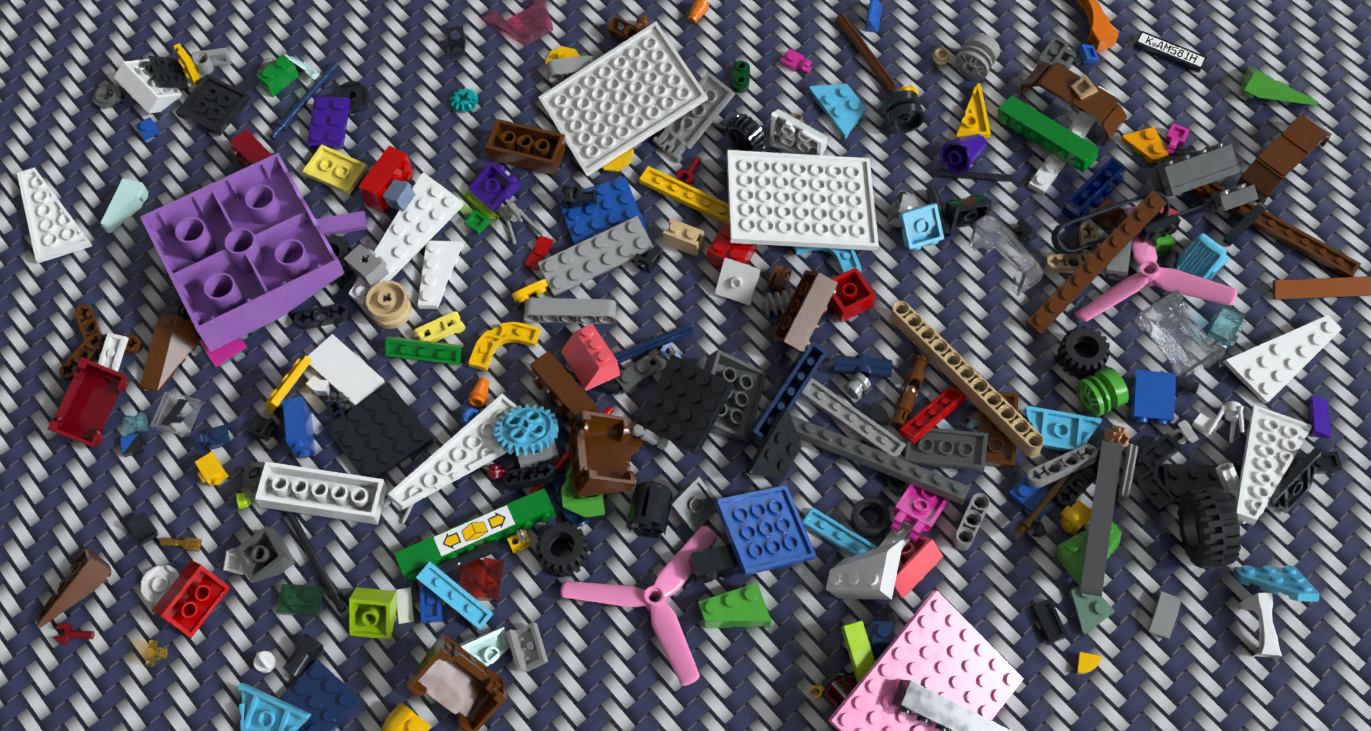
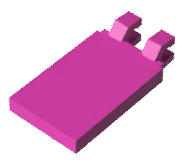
(919, 509)

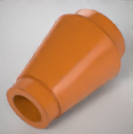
(698, 9)
(479, 393)

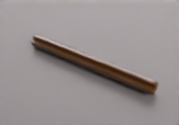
(866, 53)

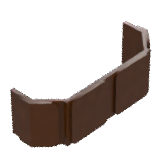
(1099, 106)
(1283, 156)

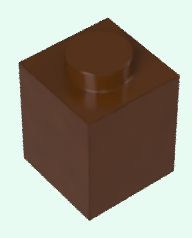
(1109, 218)

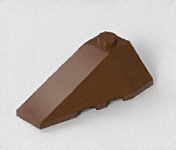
(169, 346)
(86, 576)

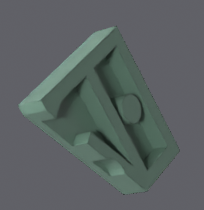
(1089, 610)

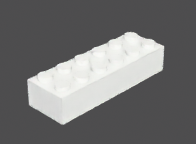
(321, 493)

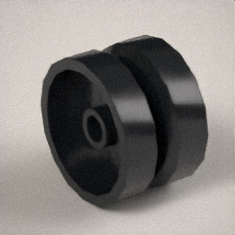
(902, 112)

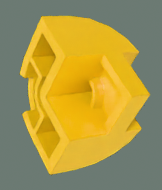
(404, 720)

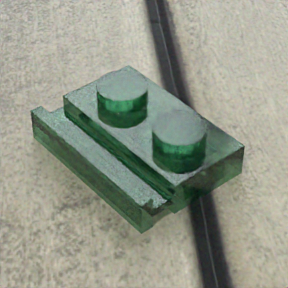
(300, 600)

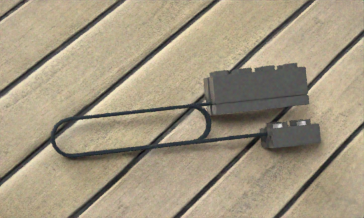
(1181, 176)

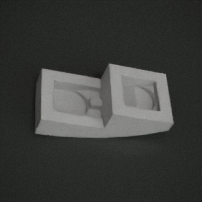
(1165, 614)

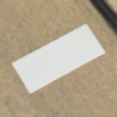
(404, 605)

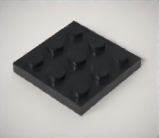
(213, 105)

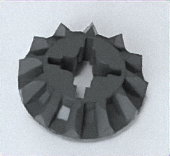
(101, 93)
(252, 473)

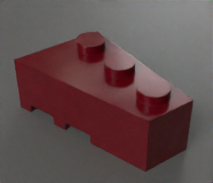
(248, 149)

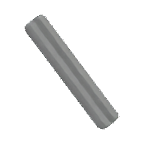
(1127, 471)

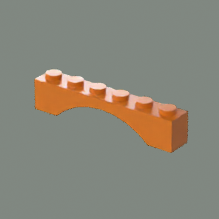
(1102, 32)

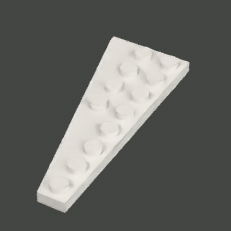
(412, 229)
(1267, 455)
(459, 456)

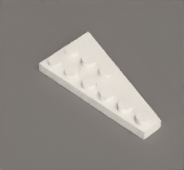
(49, 223)
(1276, 362)

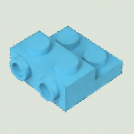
(921, 226)

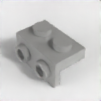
(527, 647)

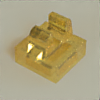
(155, 653)

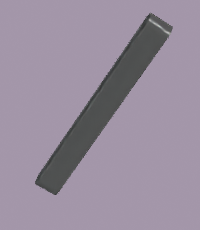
(1101, 519)

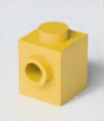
(211, 469)
(1075, 517)

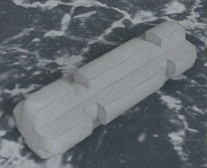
(649, 437)

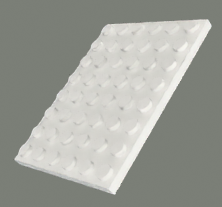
(622, 98)
(801, 200)

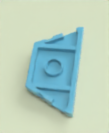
(839, 105)
(1061, 429)
(266, 713)

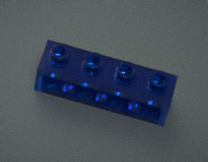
(1094, 189)

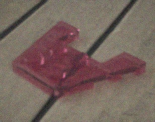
(525, 26)

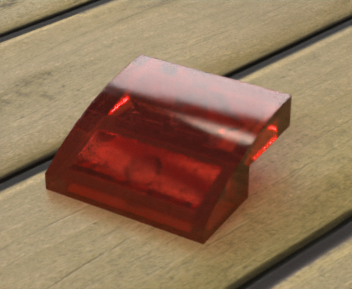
(482, 579)

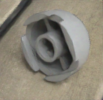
(904, 203)

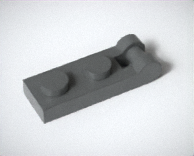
(640, 371)

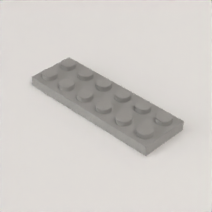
(595, 256)

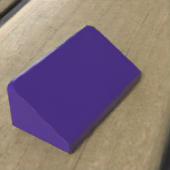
(1319, 417)

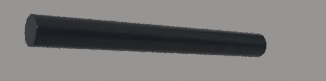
(976, 175)

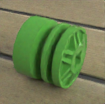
(1102, 392)

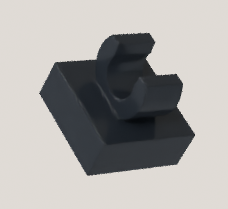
(1026, 230)

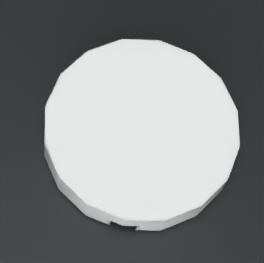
(157, 582)

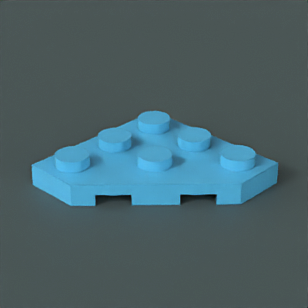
(1278, 579)

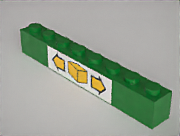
(474, 533)

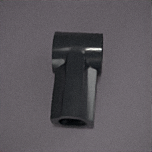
(305, 651)

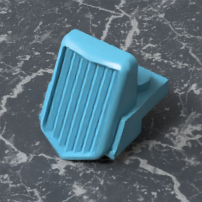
(1202, 258)

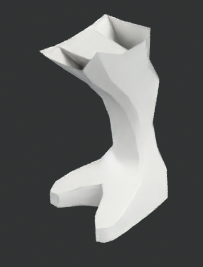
(1262, 605)

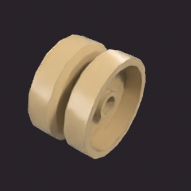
(389, 304)

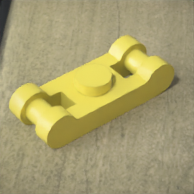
(439, 328)

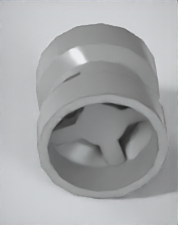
(857, 386)

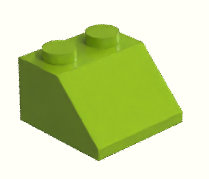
(372, 613)

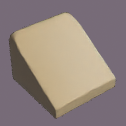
(1084, 87)

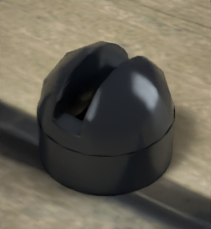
(1039, 529)

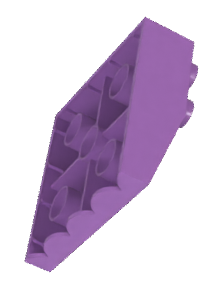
(242, 251)

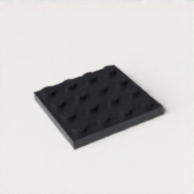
(685, 404)
(379, 433)

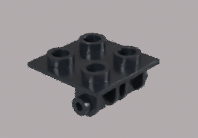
(167, 71)

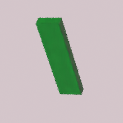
(423, 350)

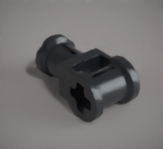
(577, 196)

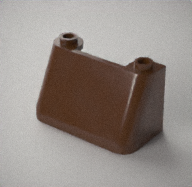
(599, 454)
(459, 683)

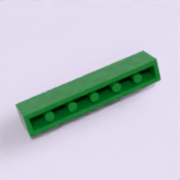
(1047, 134)

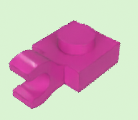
(794, 60)
(1176, 136)

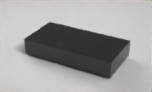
(1049, 621)

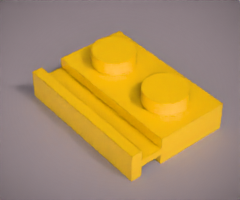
(187, 64)

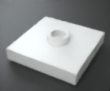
(737, 281)

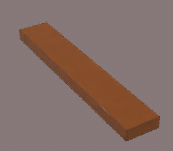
(1322, 287)

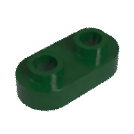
(741, 73)

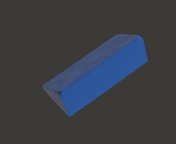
(873, 16)

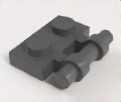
(1054, 52)

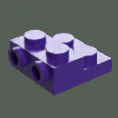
(494, 185)

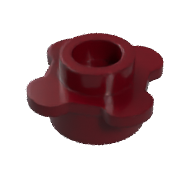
(494, 471)

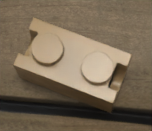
(683, 237)

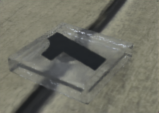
(176, 414)

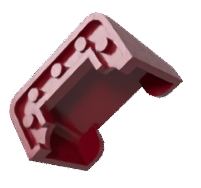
(88, 403)

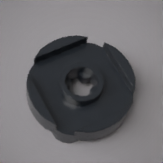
(360, 92)

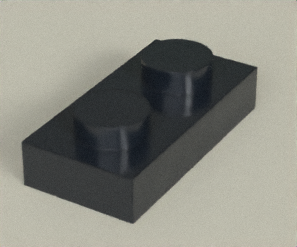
(1161, 228)

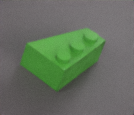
(736, 609)

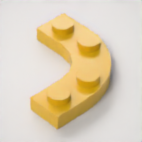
(493, 339)

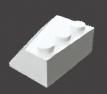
(145, 87)
(795, 136)
(866, 574)

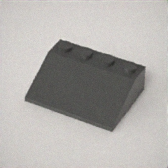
(742, 404)

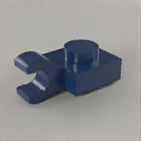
(216, 438)

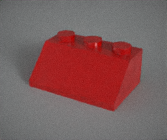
(191, 598)

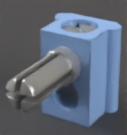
(668, 349)

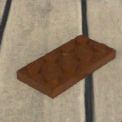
(1000, 448)

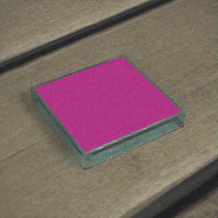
(225, 353)

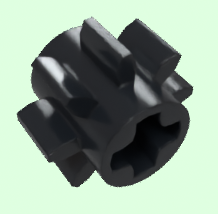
(337, 404)

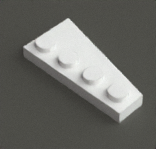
(437, 270)

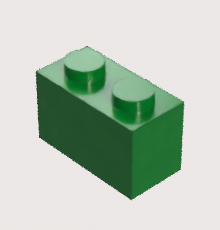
(277, 75)

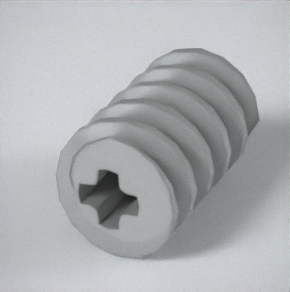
(777, 302)

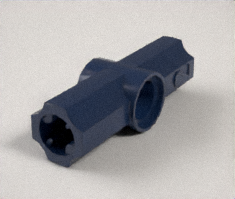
(863, 364)

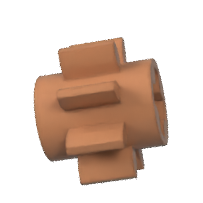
(1117, 434)

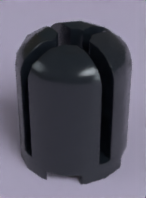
(649, 509)

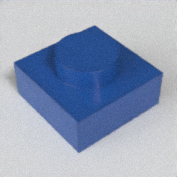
(1087, 54)
(147, 129)

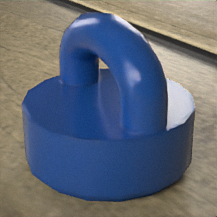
(468, 415)

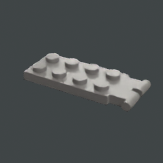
(689, 128)

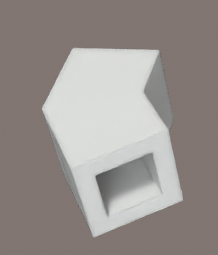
(318, 386)
(1203, 424)

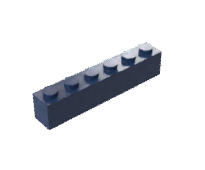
(788, 390)

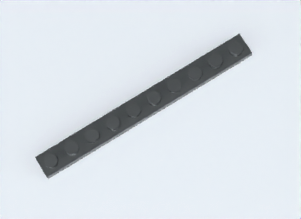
(881, 461)

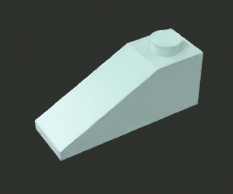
(124, 204)

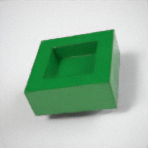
(477, 222)

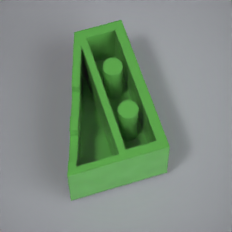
(1072, 552)

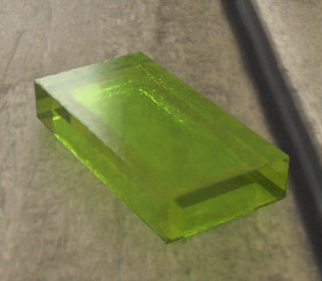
(481, 206)

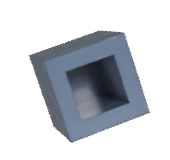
(399, 195)

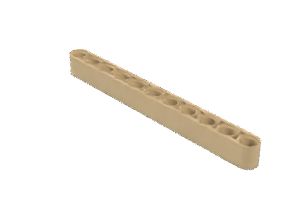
(967, 385)

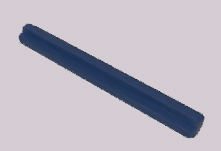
(653, 343)

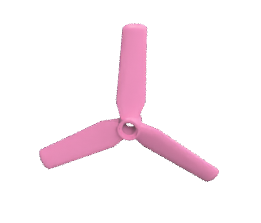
(1151, 275)
(662, 616)

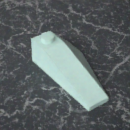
(487, 646)

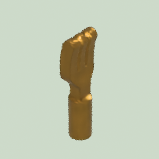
(190, 544)

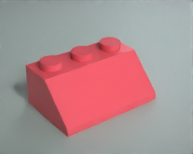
(590, 358)
(914, 563)

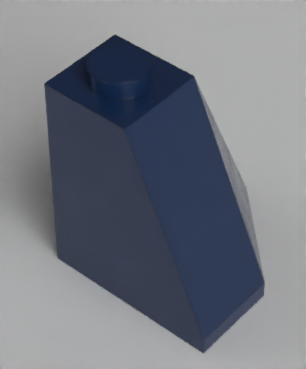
(879, 635)

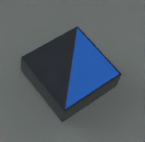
(131, 444)

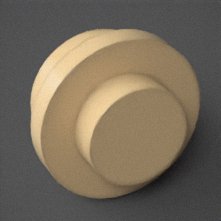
(941, 56)

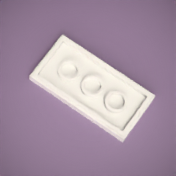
(344, 370)

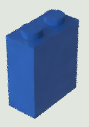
(1152, 396)
(299, 427)

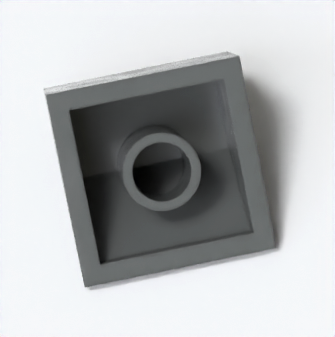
(264, 555)

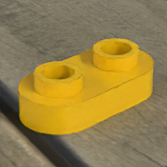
(524, 293)

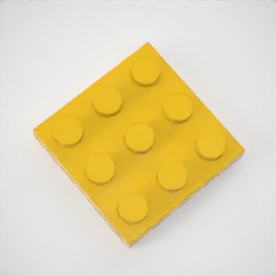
(286, 384)

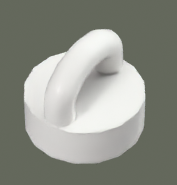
(264, 661)

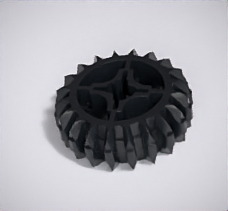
(746, 134)

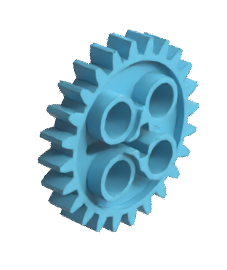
(526, 430)

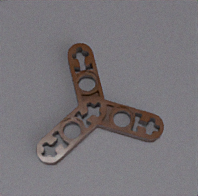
(91, 338)

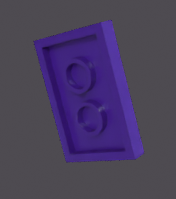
(328, 122)

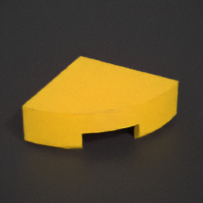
(1087, 662)

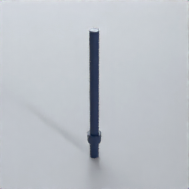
(283, 124)

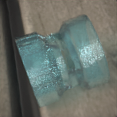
(135, 423)

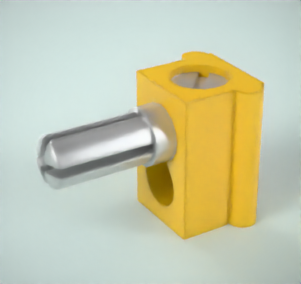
(522, 539)

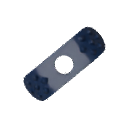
(570, 516)

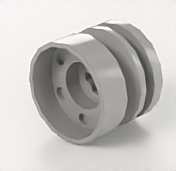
(977, 56)

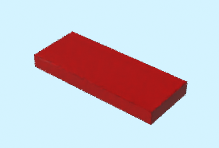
(539, 252)

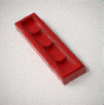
(932, 414)

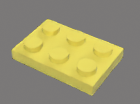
(335, 169)

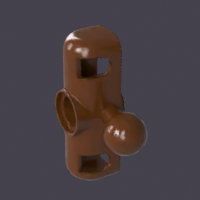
(629, 30)

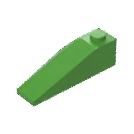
(1266, 87)
(584, 506)

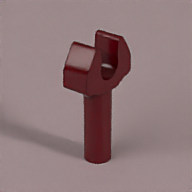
(688, 172)
(69, 634)

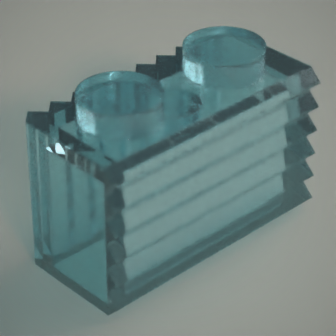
(1226, 325)

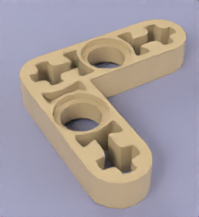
(1079, 258)

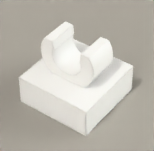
(1187, 431)

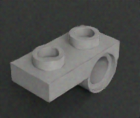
(208, 59)

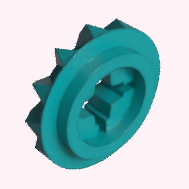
(465, 105)

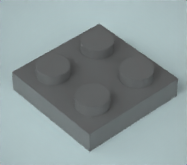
(694, 504)

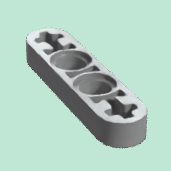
(1064, 468)

